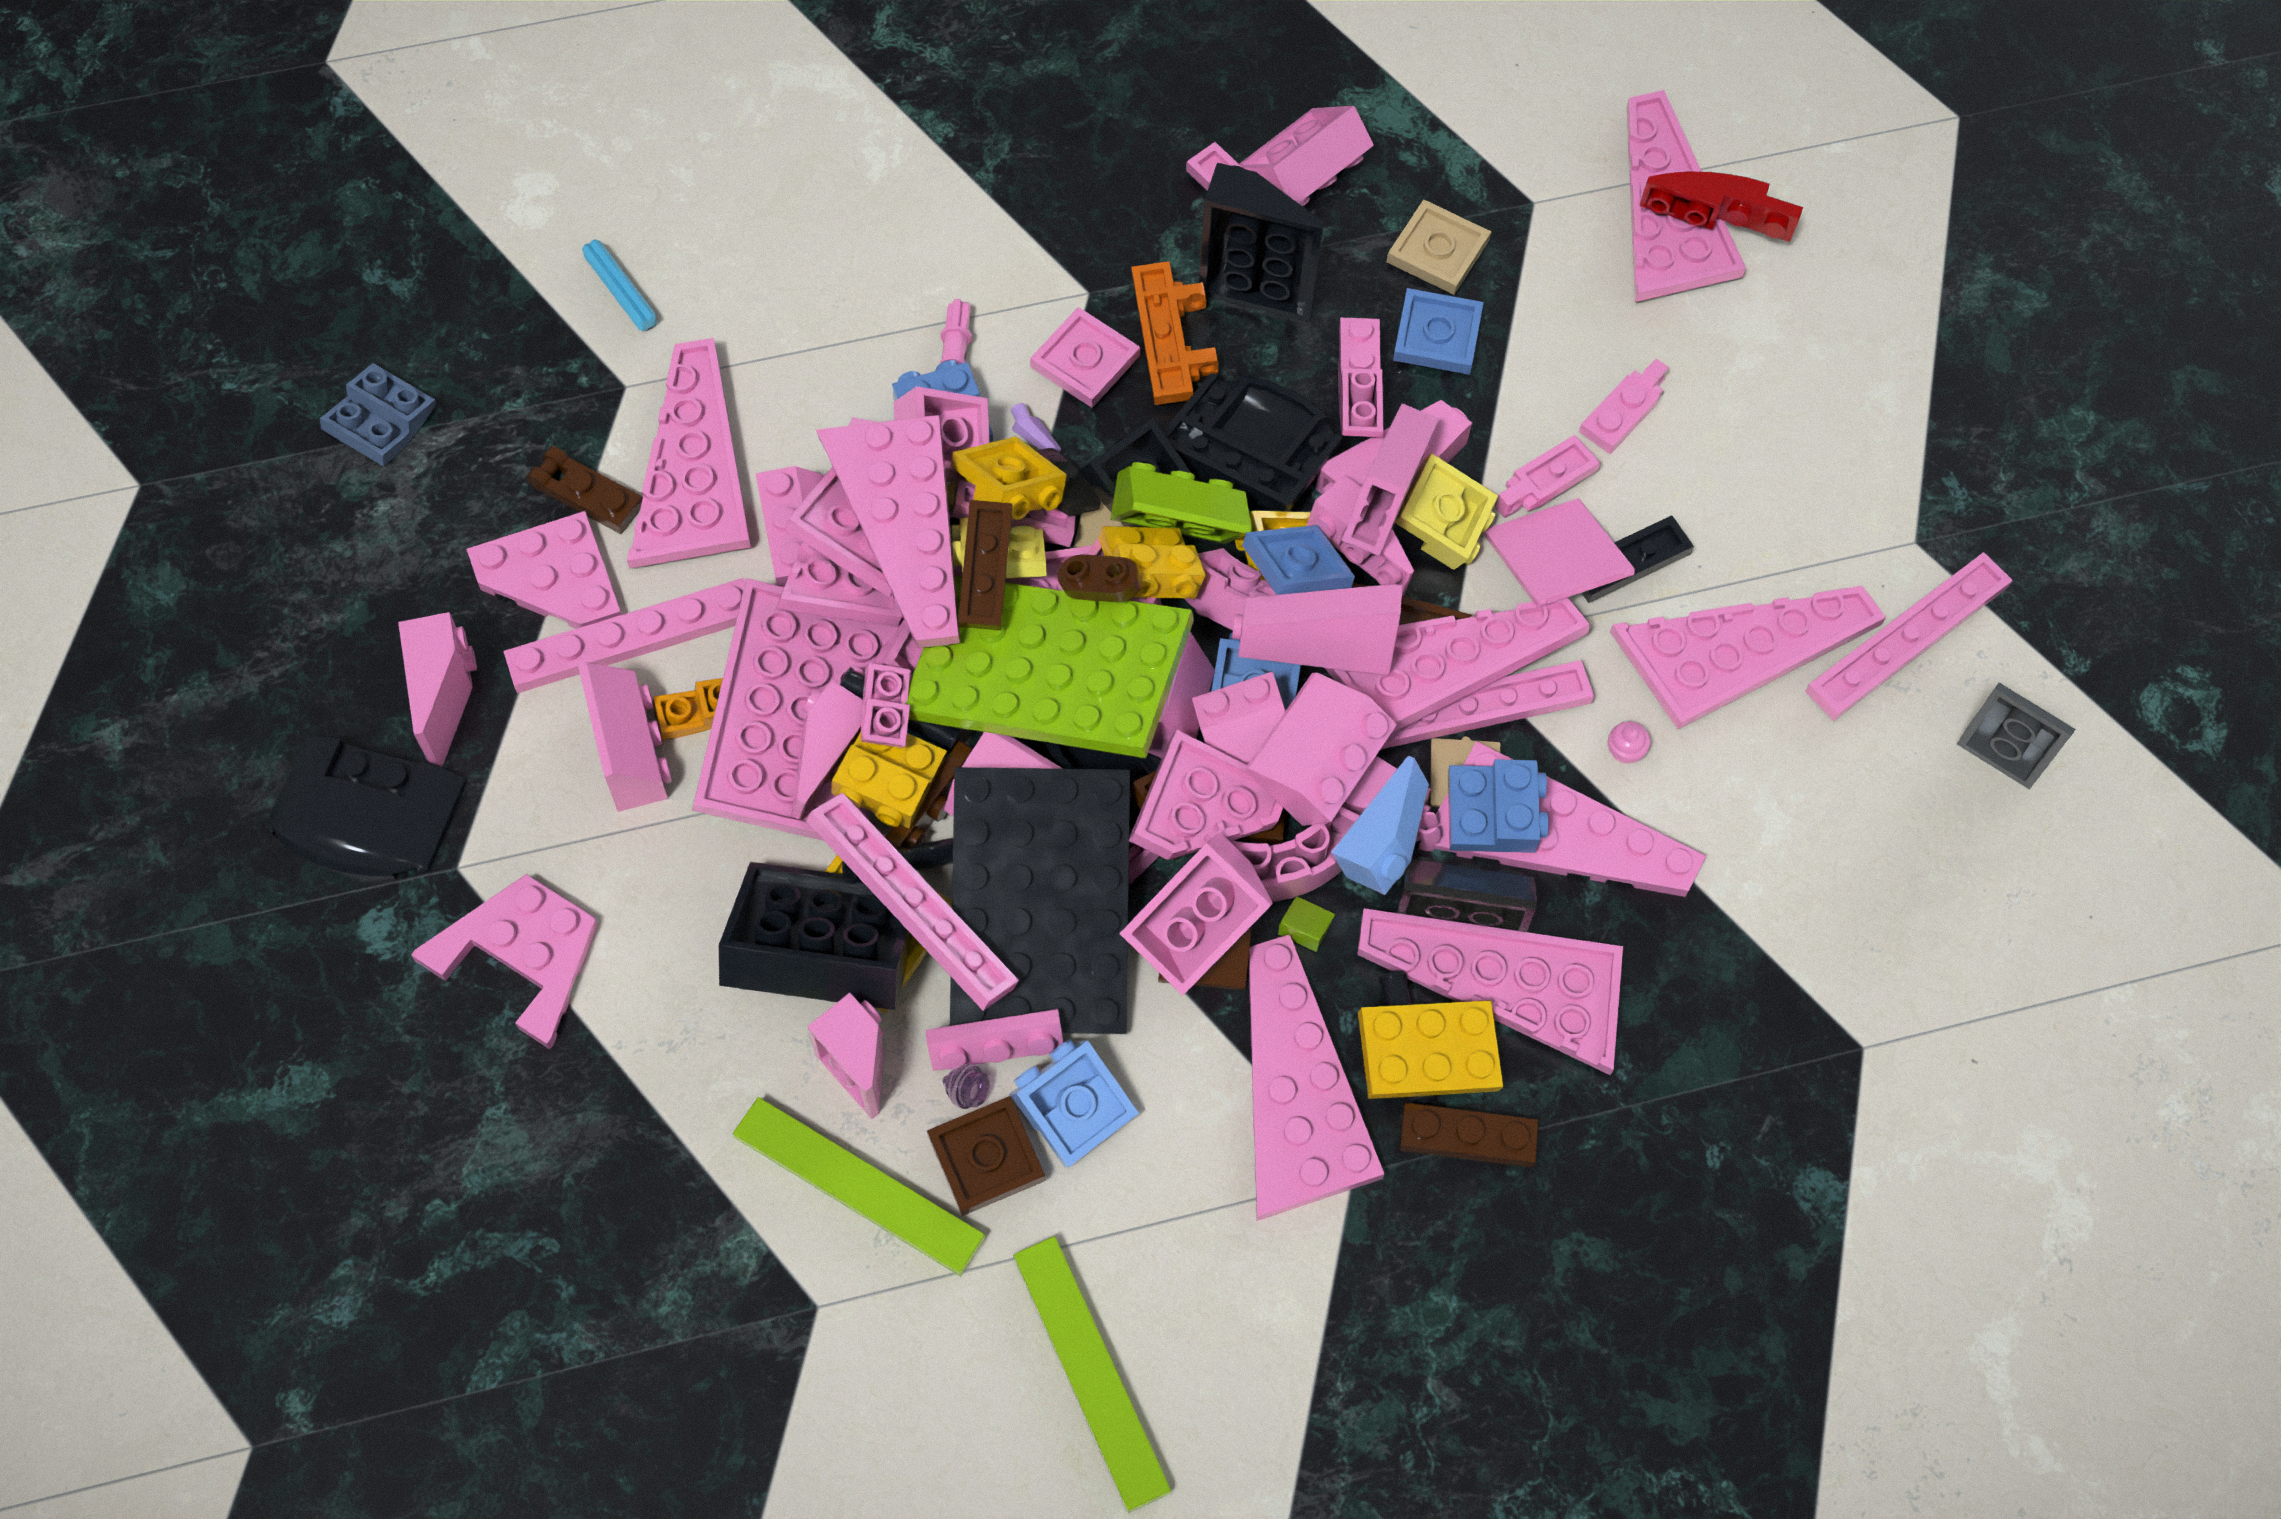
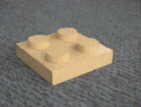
(1438, 247)

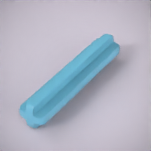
(619, 285)

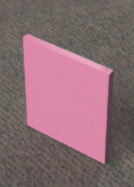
(1558, 552)

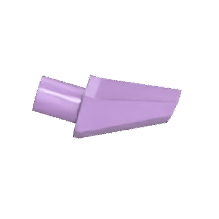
(1032, 428)

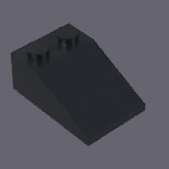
(1141, 445)

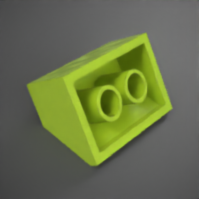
(1177, 501)

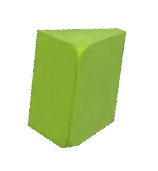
(1306, 923)

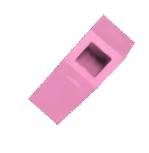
(1332, 515)

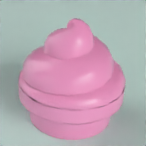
(1629, 742)

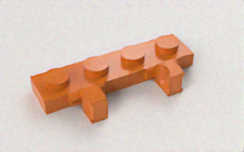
(1160, 306)

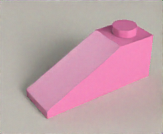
(827, 733)

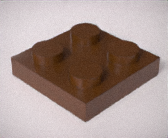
(986, 1155)

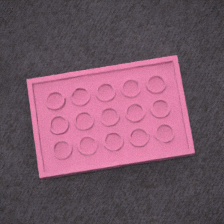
(760, 715)

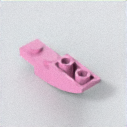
(1360, 378)

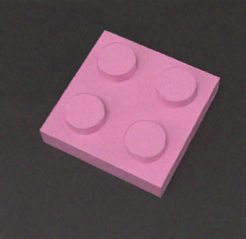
(1085, 357)

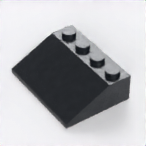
(1258, 245)
(812, 938)

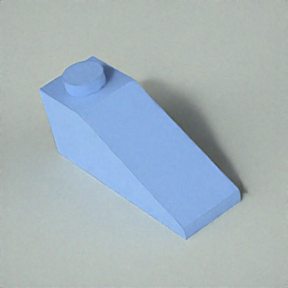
(1385, 833)

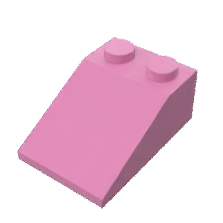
(437, 680)

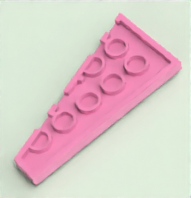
(1304, 1111)

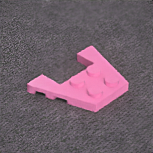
(531, 934)

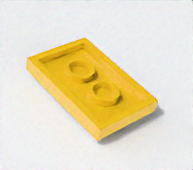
(1430, 1049)

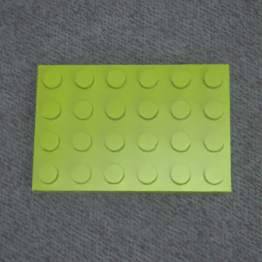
(1057, 671)

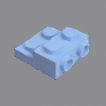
(1073, 1101)

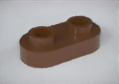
(1096, 578)

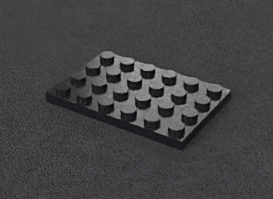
(1046, 890)

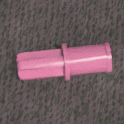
(956, 332)

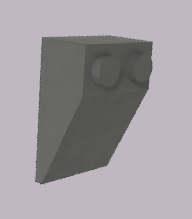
(2015, 736)

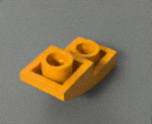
(687, 711)

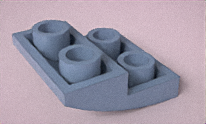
(378, 414)

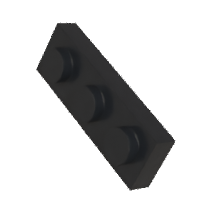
(1648, 552)

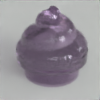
(966, 1086)

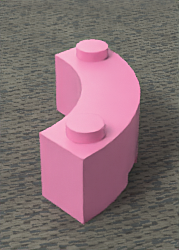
(1226, 587)
(1301, 863)

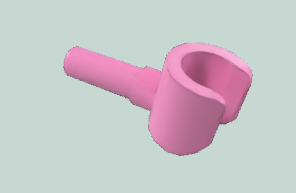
(1430, 836)

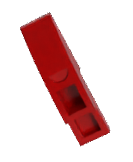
(1728, 197)

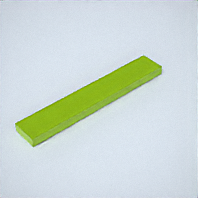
(859, 1186)
(1092, 1375)

